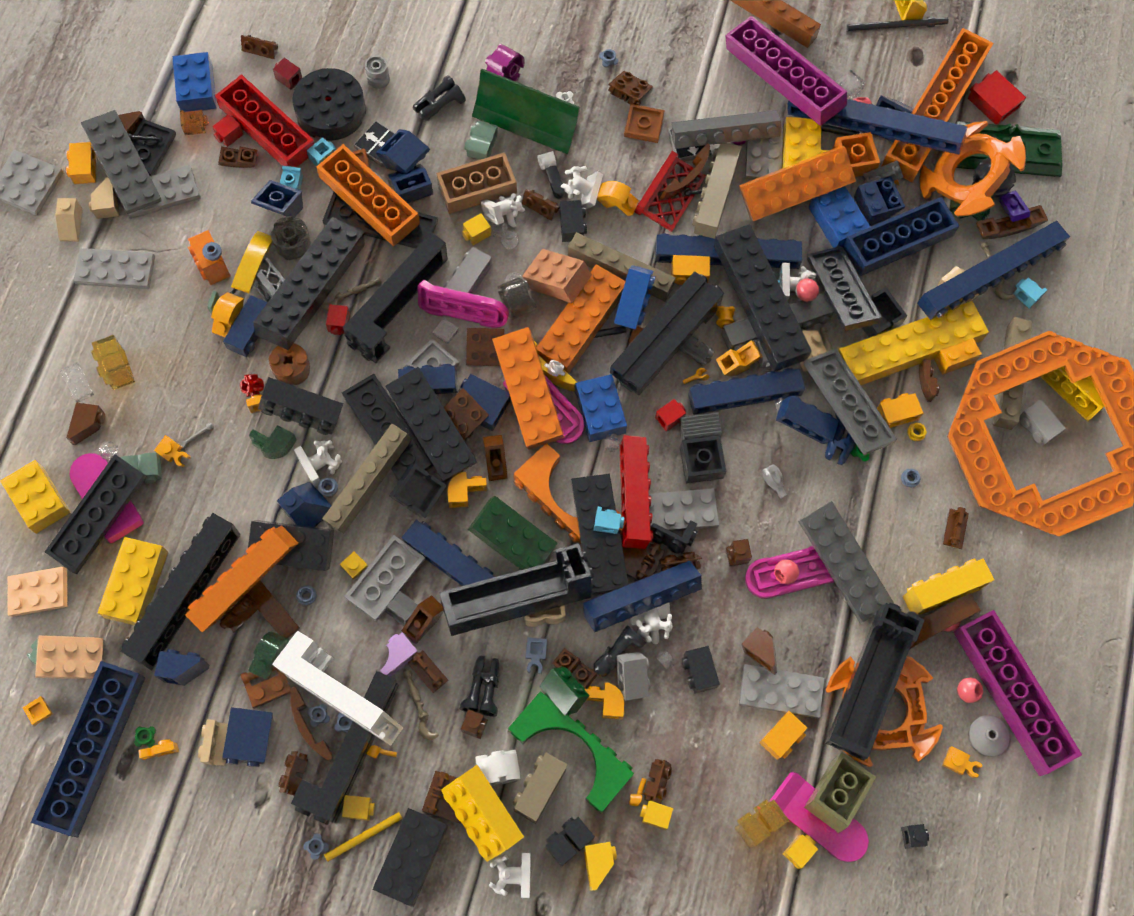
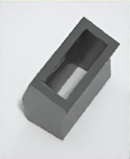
(401, 608)

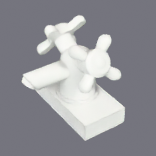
(588, 188)
(495, 211)
(789, 283)
(318, 460)
(653, 623)
(512, 875)

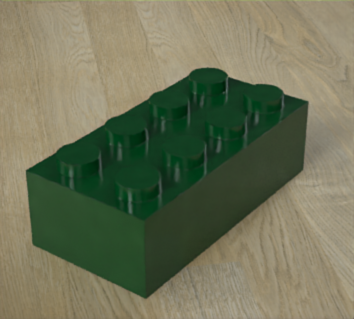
(511, 535)

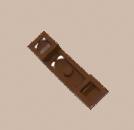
(676, 187)
(1005, 227)
(273, 611)
(947, 617)
(297, 705)

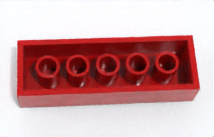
(265, 122)

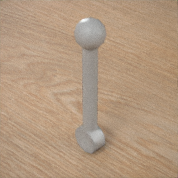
(209, 426)

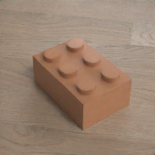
(557, 275)

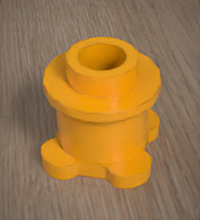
(725, 315)

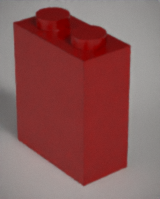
(996, 97)

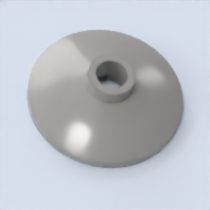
(980, 737)

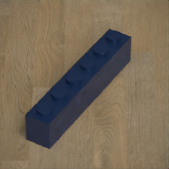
(745, 391)
(445, 556)
(642, 596)

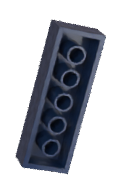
(900, 236)

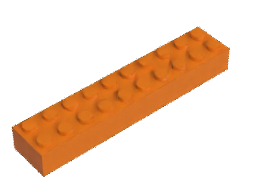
(942, 96)

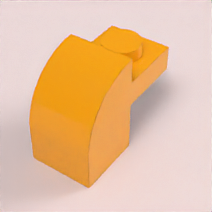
(617, 194)
(225, 313)
(738, 361)
(460, 486)
(612, 700)

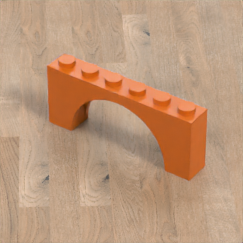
(534, 479)

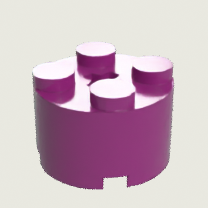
(505, 62)

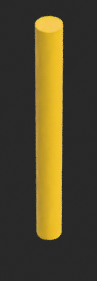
(363, 836)

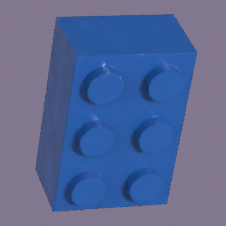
(194, 82)
(838, 215)
(634, 297)
(600, 407)

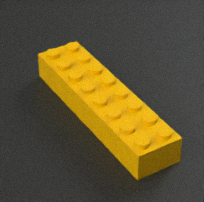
(912, 343)

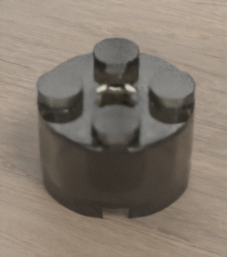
(290, 237)
(516, 297)

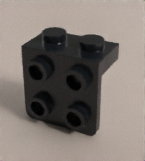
(674, 542)

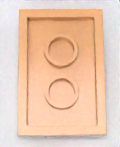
(37, 591)
(68, 657)

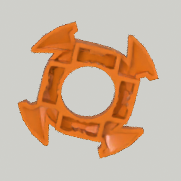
(974, 197)
(911, 731)

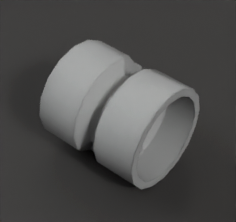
(377, 71)

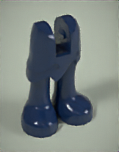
(846, 444)

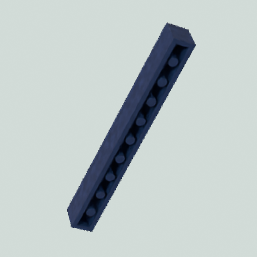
(896, 125)
(993, 270)

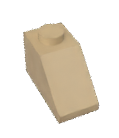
(104, 201)
(68, 219)

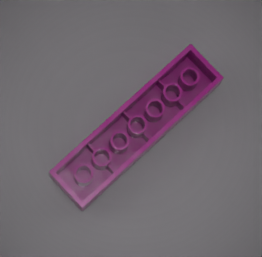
(786, 70)
(1017, 693)

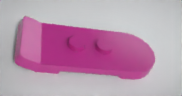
(462, 305)
(569, 416)
(83, 474)
(763, 583)
(845, 846)

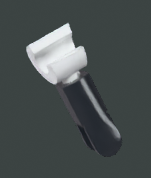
(548, 163)

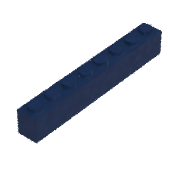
(775, 250)

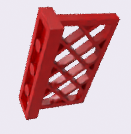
(655, 188)

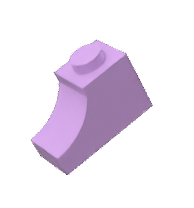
(399, 654)

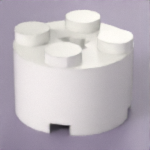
(499, 767)

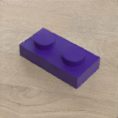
(1014, 206)

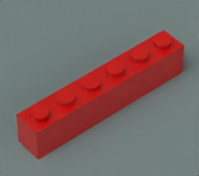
(635, 492)

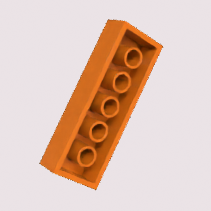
(797, 183)
(368, 195)
(582, 319)
(528, 388)
(241, 579)

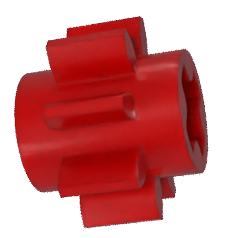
(251, 385)

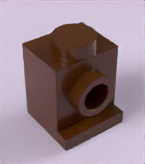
(739, 552)
(474, 724)

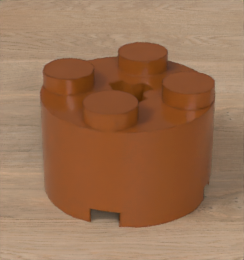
(280, 364)

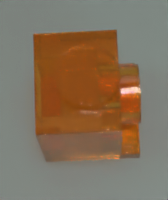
(193, 122)

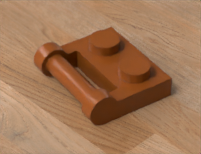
(267, 690)

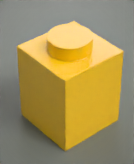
(476, 229)
(358, 808)
(656, 815)
(800, 851)

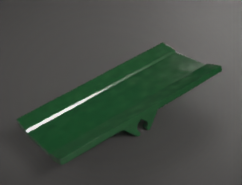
(525, 111)
(1041, 145)

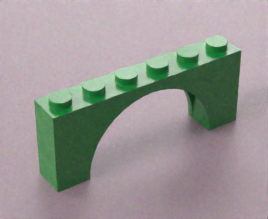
(610, 772)

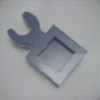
(536, 651)

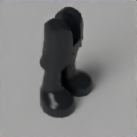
(428, 106)
(608, 659)
(490, 681)

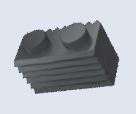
(700, 426)

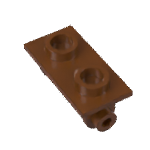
(258, 47)
(536, 202)
(956, 528)
(672, 561)
(239, 613)
(427, 671)
(289, 780)
(657, 790)

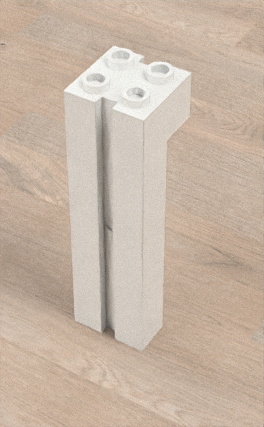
(306, 665)

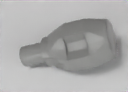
(774, 478)

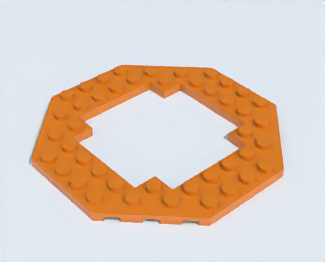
(983, 464)

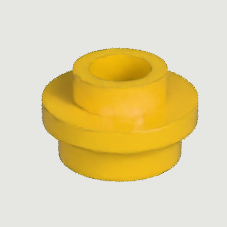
(920, 428)

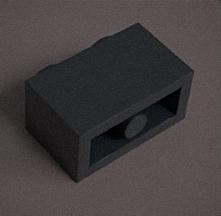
(572, 219)
(700, 669)

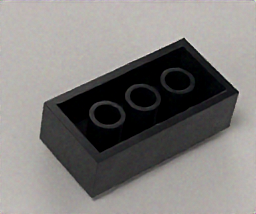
(300, 406)
(313, 545)
(410, 857)

